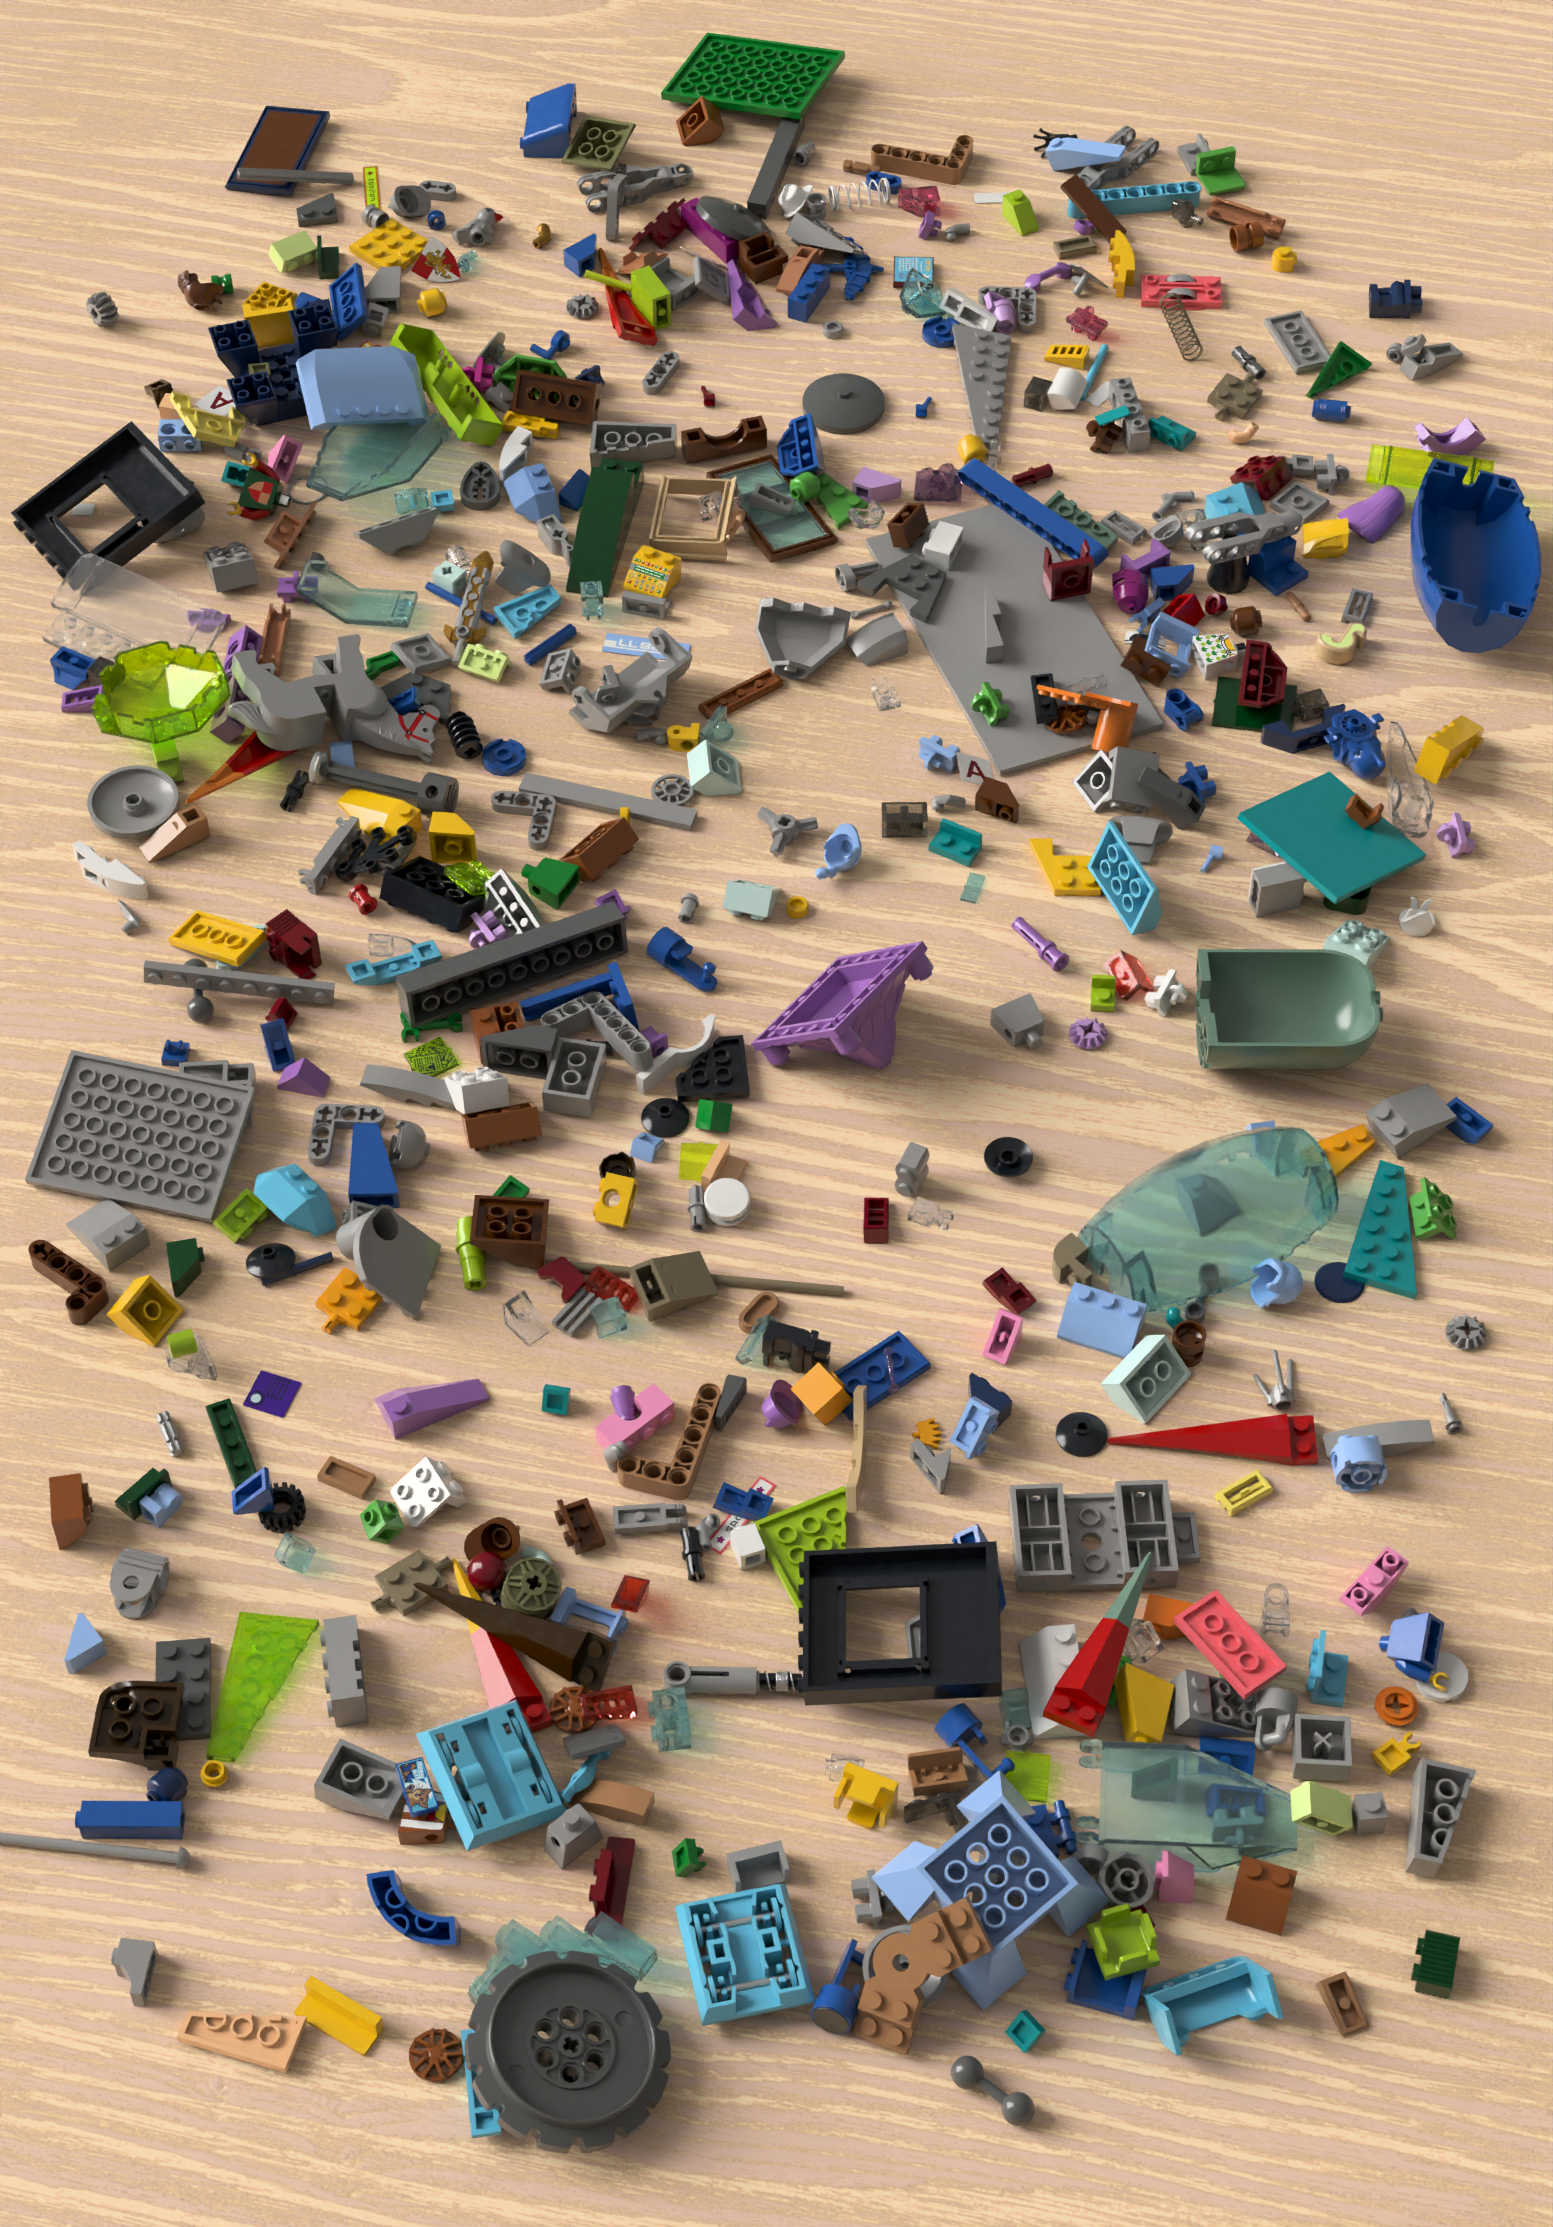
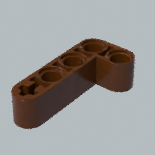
(86, 1288)

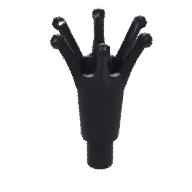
(1049, 137)

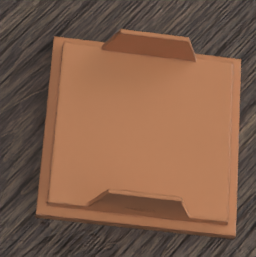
(633, 262)

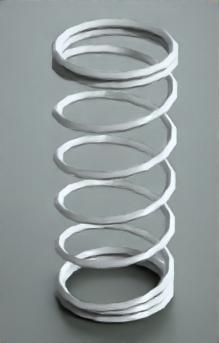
(884, 181)

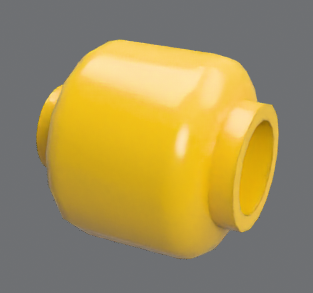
(432, 302)
(971, 447)

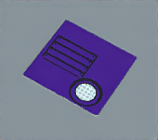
(272, 1393)

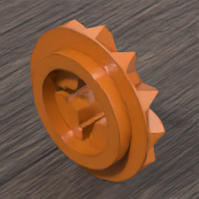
(1405, 1700)

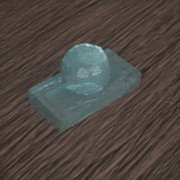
(717, 727)

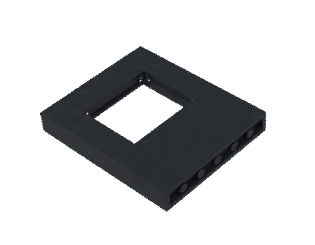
(139, 479)
(956, 1623)

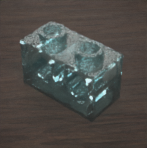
(670, 1719)

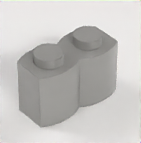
(912, 1170)

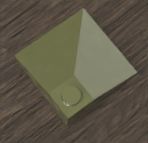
(598, 143)

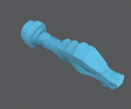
(584, 1776)

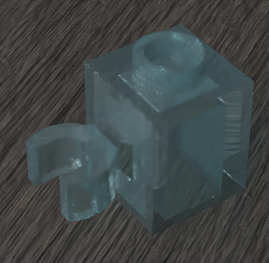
(592, 599)

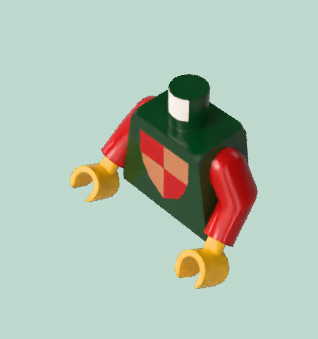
(260, 492)

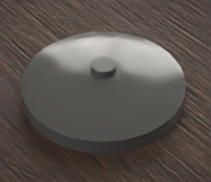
(730, 217)
(843, 403)

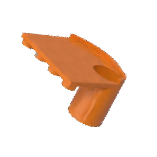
(1114, 721)

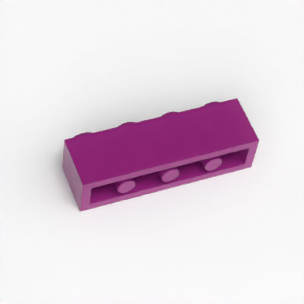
(717, 242)

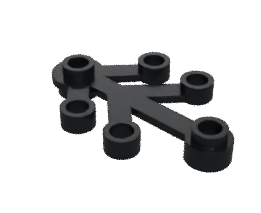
(374, 853)

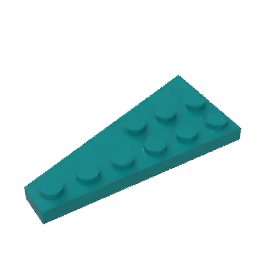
(1383, 1242)

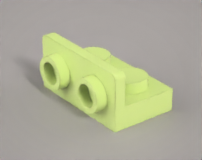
(484, 663)

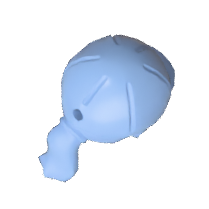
(841, 851)

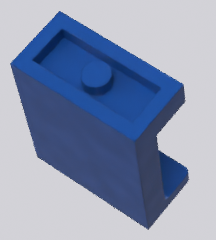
(1091, 1990)

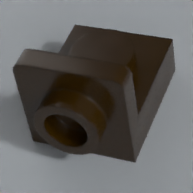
(158, 389)

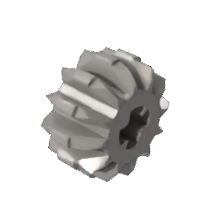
(102, 309)

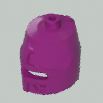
(1132, 592)

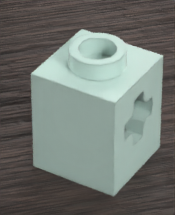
(450, 577)

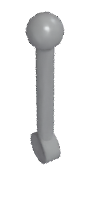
(855, 614)

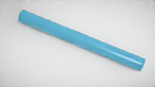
(1094, 369)

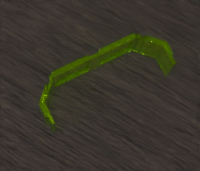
(1408, 466)

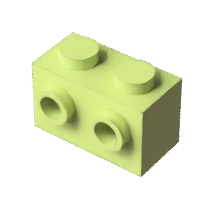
(293, 252)
(1321, 1808)

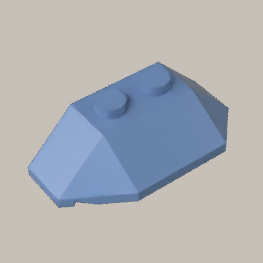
(532, 493)

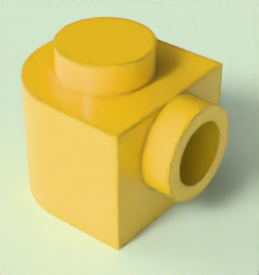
(1283, 259)

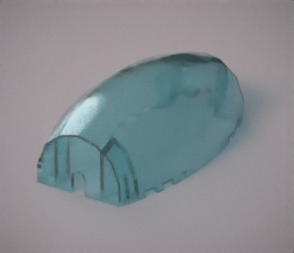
(1212, 1215)

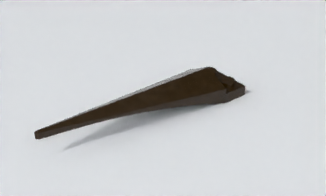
(563, 1648)

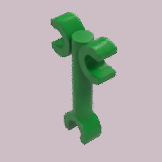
(437, 1024)

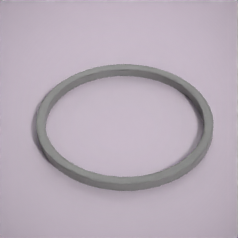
(300, 502)

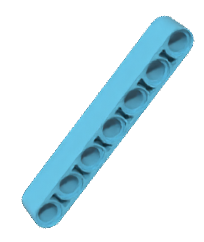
(1142, 198)

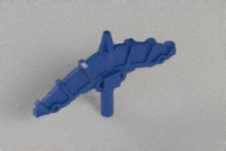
(856, 270)

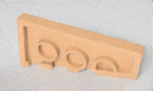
(246, 2037)

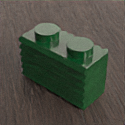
(1436, 1964)

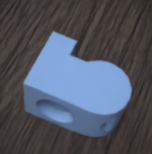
(161, 1504)

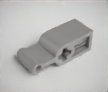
(555, 537)

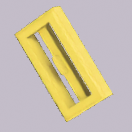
(1246, 1502)

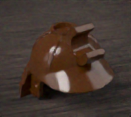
(199, 294)

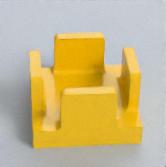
(870, 1795)

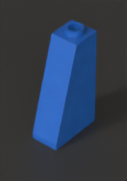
(370, 1170)

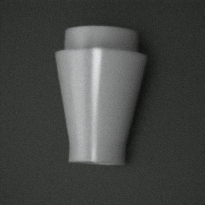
(802, 154)

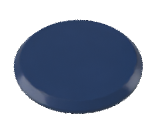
(1334, 1287)

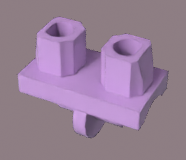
(1455, 836)
(485, 923)

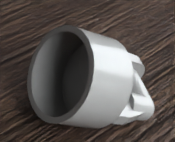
(1274, 1710)

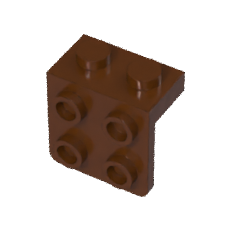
(1145, 664)

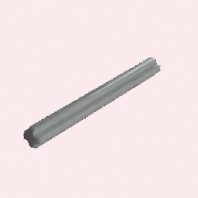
(295, 176)

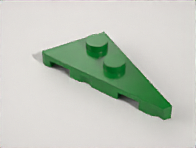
(1340, 366)

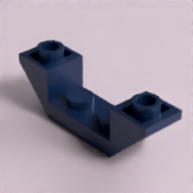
(1279, 736)

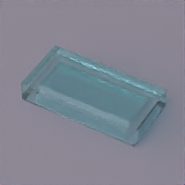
(753, 1341)

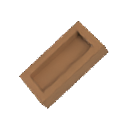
(346, 1477)

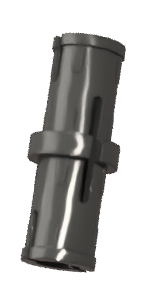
(1241, 356)

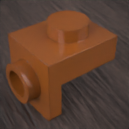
(1362, 813)

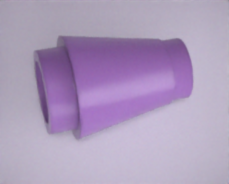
(623, 1402)

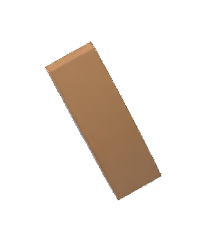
(615, 1801)

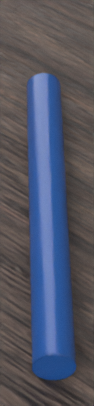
(457, 601)

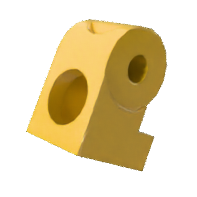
(683, 738)

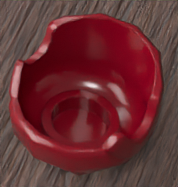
(486, 1571)

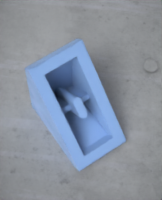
(84, 1645)

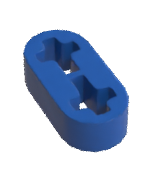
(894, 181)

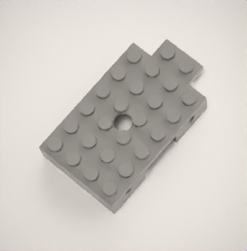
(1128, 1523)

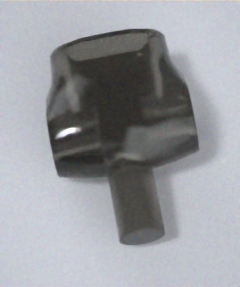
(1184, 212)

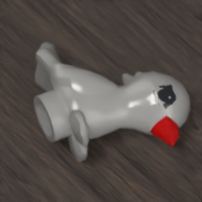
(478, 230)

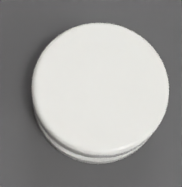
(727, 1202)

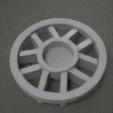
(672, 790)

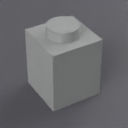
(1369, 1813)

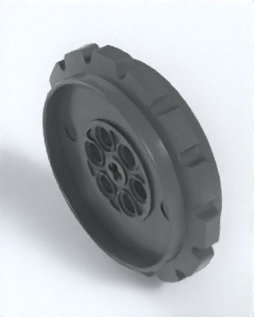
(536, 2097)

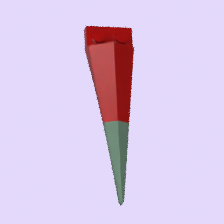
(1086, 1685)

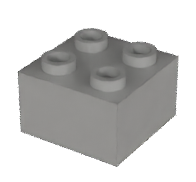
(1321, 1747)

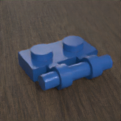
(1042, 1826)

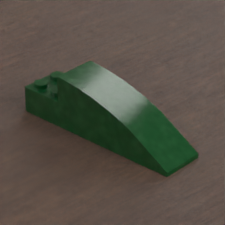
(604, 522)

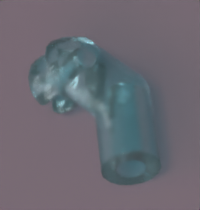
(465, 259)

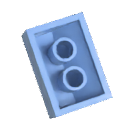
(1101, 1320)

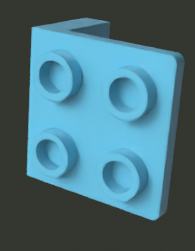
(1326, 1675)

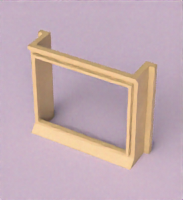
(694, 546)

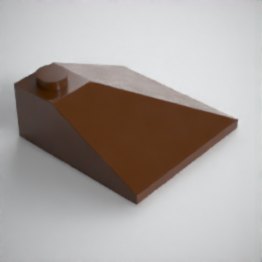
(511, 1228)

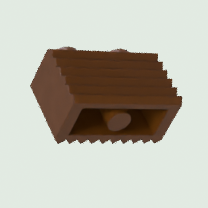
(908, 525)

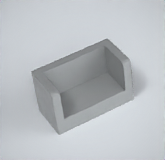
(758, 1867)

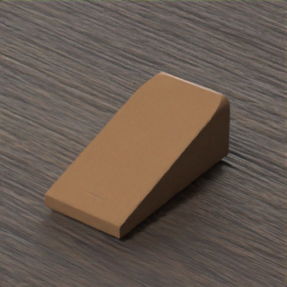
(1342, 2003)

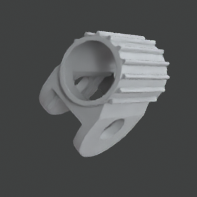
(138, 1578)

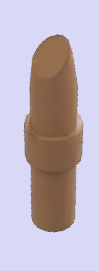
(1298, 606)

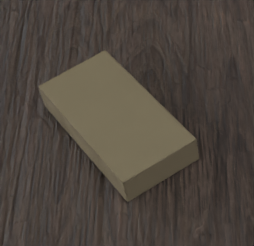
(1074, 247)

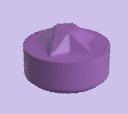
(1084, 227)

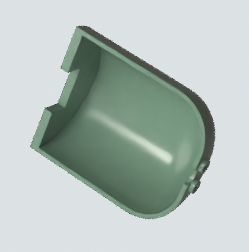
(1283, 1009)

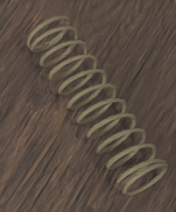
(1186, 321)

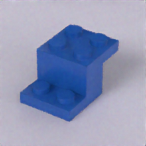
(1276, 567)

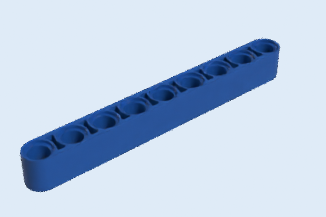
(1029, 511)

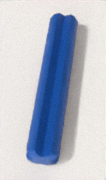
(550, 644)

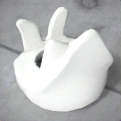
(1417, 920)

